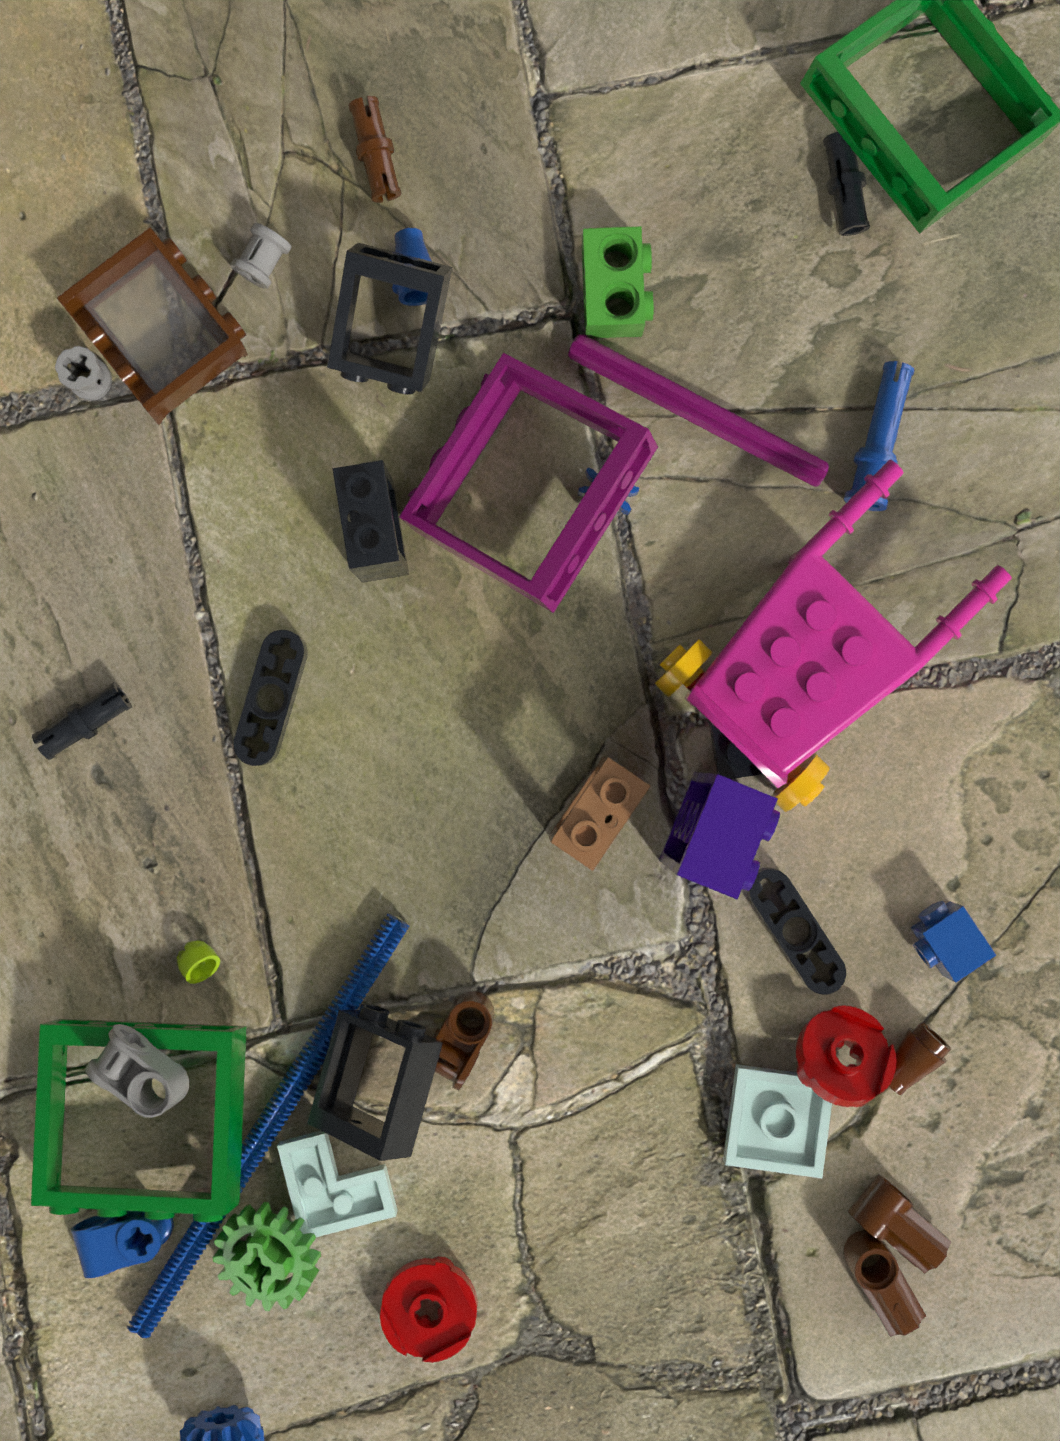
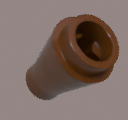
(918, 1056)

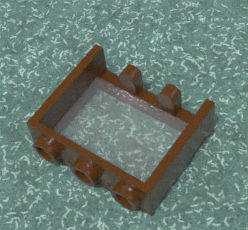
(155, 323)

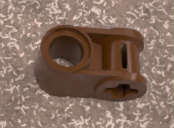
(461, 1042)

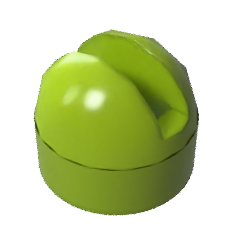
(197, 961)

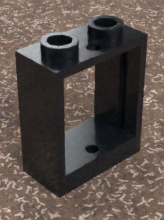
(401, 271)
(374, 532)
(341, 1076)

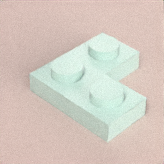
(329, 1200)

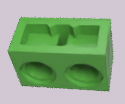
(607, 283)

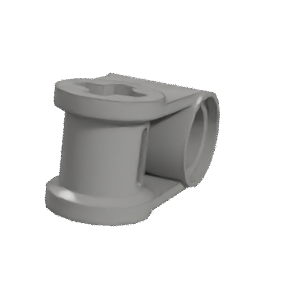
(128, 1071)

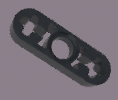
(251, 705)
(826, 953)

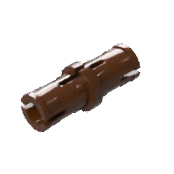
(374, 149)

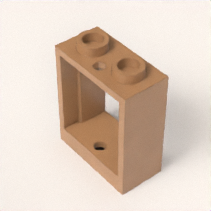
(583, 826)

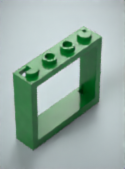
(878, 141)
(115, 1202)

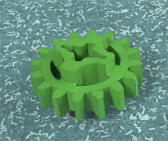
(266, 1256)

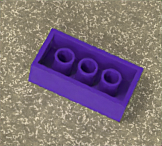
(719, 833)

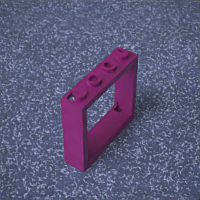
(594, 512)

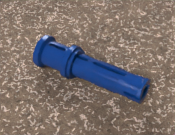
(882, 429)

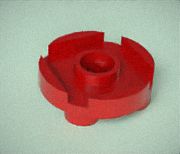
(824, 1072)
(420, 1336)

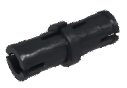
(846, 186)
(81, 721)

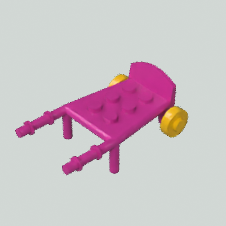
(811, 658)

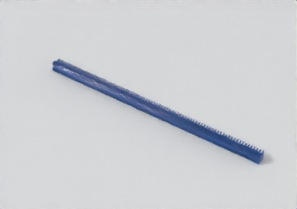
(200, 1232)

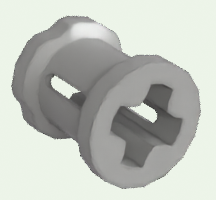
(260, 255)
(85, 360)

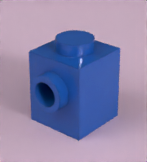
(950, 940)

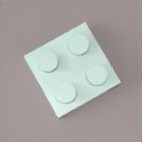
(776, 1123)

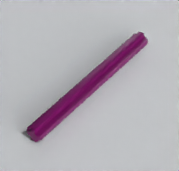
(698, 410)

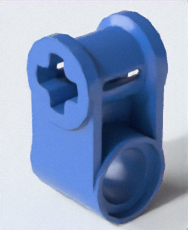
(117, 1242)

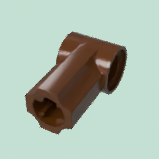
(890, 1217)
(883, 1284)

